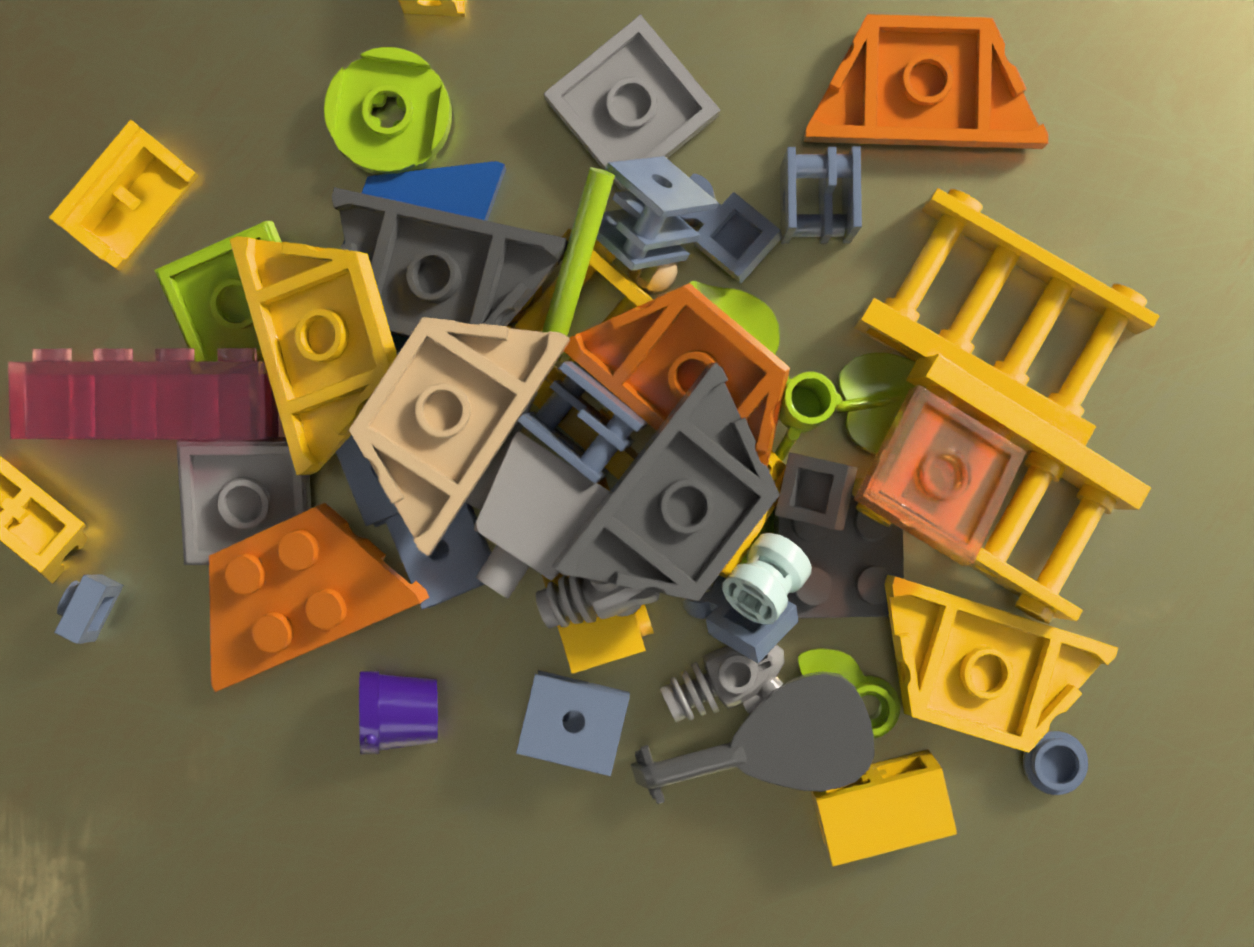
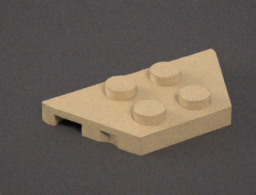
(448, 414)

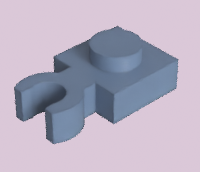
(733, 233)
(735, 630)

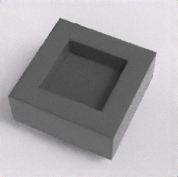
(816, 491)

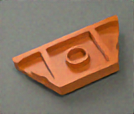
(927, 87)
(663, 347)
(296, 592)

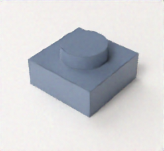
(86, 607)

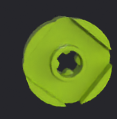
(366, 85)

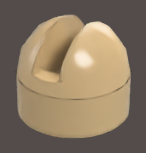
(661, 280)

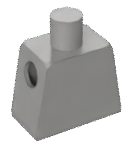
(532, 513)

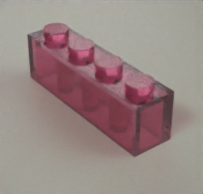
(142, 398)

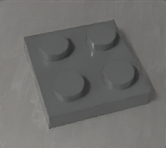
(845, 565)

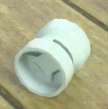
(762, 584)

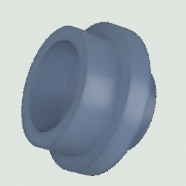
(1056, 763)

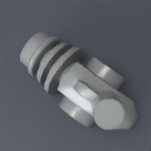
(584, 598)
(729, 677)

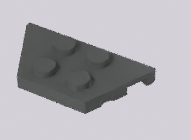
(445, 261)
(679, 502)

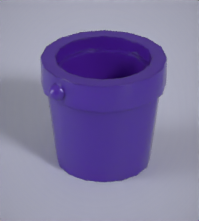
(396, 711)

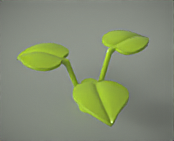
(870, 384)

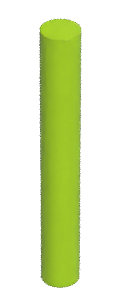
(578, 251)

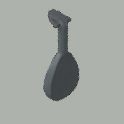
(799, 737)

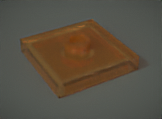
(940, 475)

